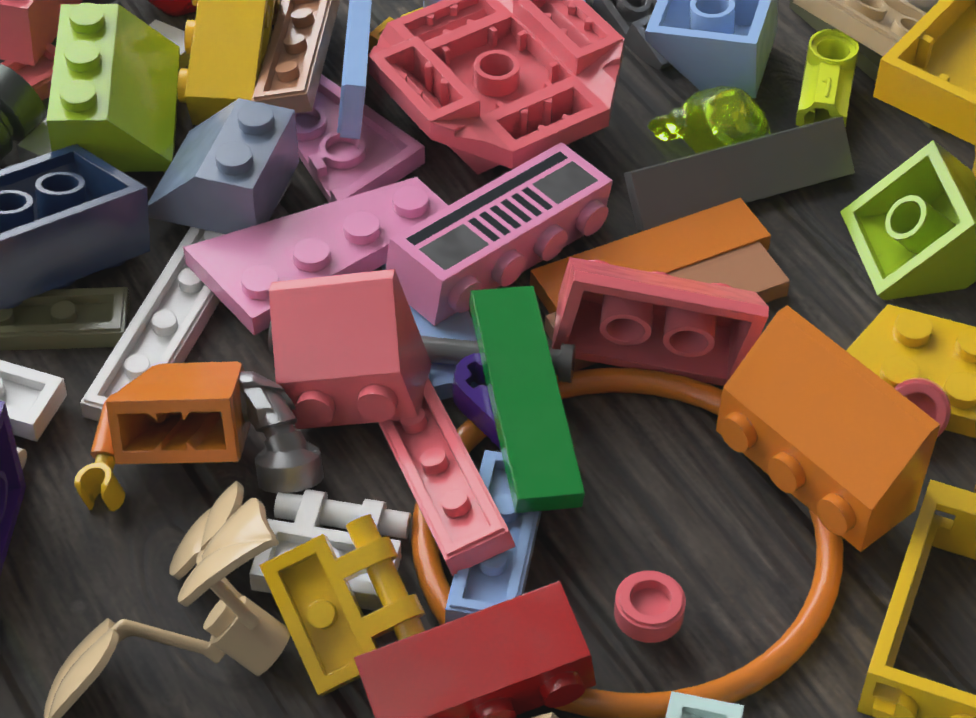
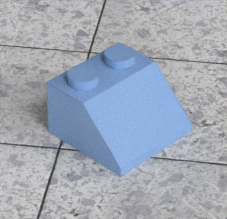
(715, 40)

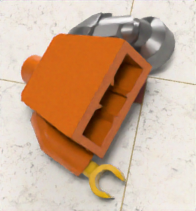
(198, 417)

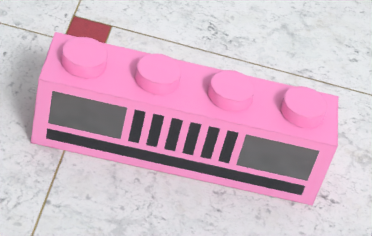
(499, 231)

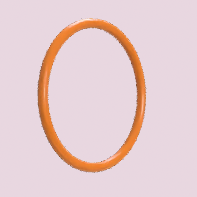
(729, 688)

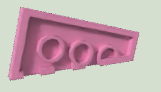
(313, 243)

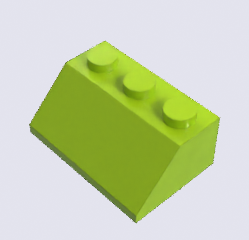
(114, 88)

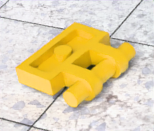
(323, 611)

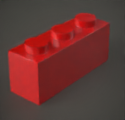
(484, 663)

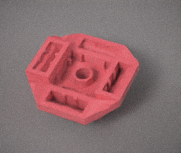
(501, 75)

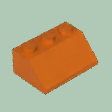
(827, 430)

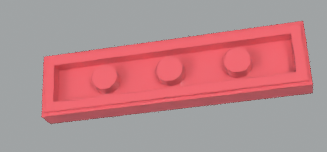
(447, 485)

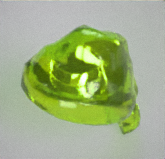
(713, 119)

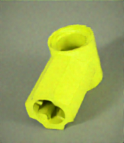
(827, 77)

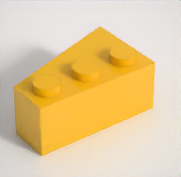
(225, 53)

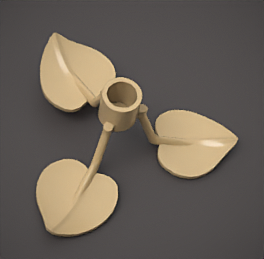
(238, 627)

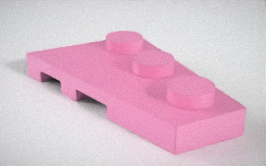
(352, 165)

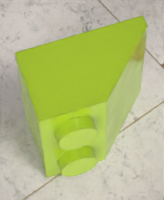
(918, 226)

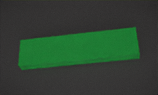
(525, 400)

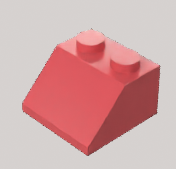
(347, 349)

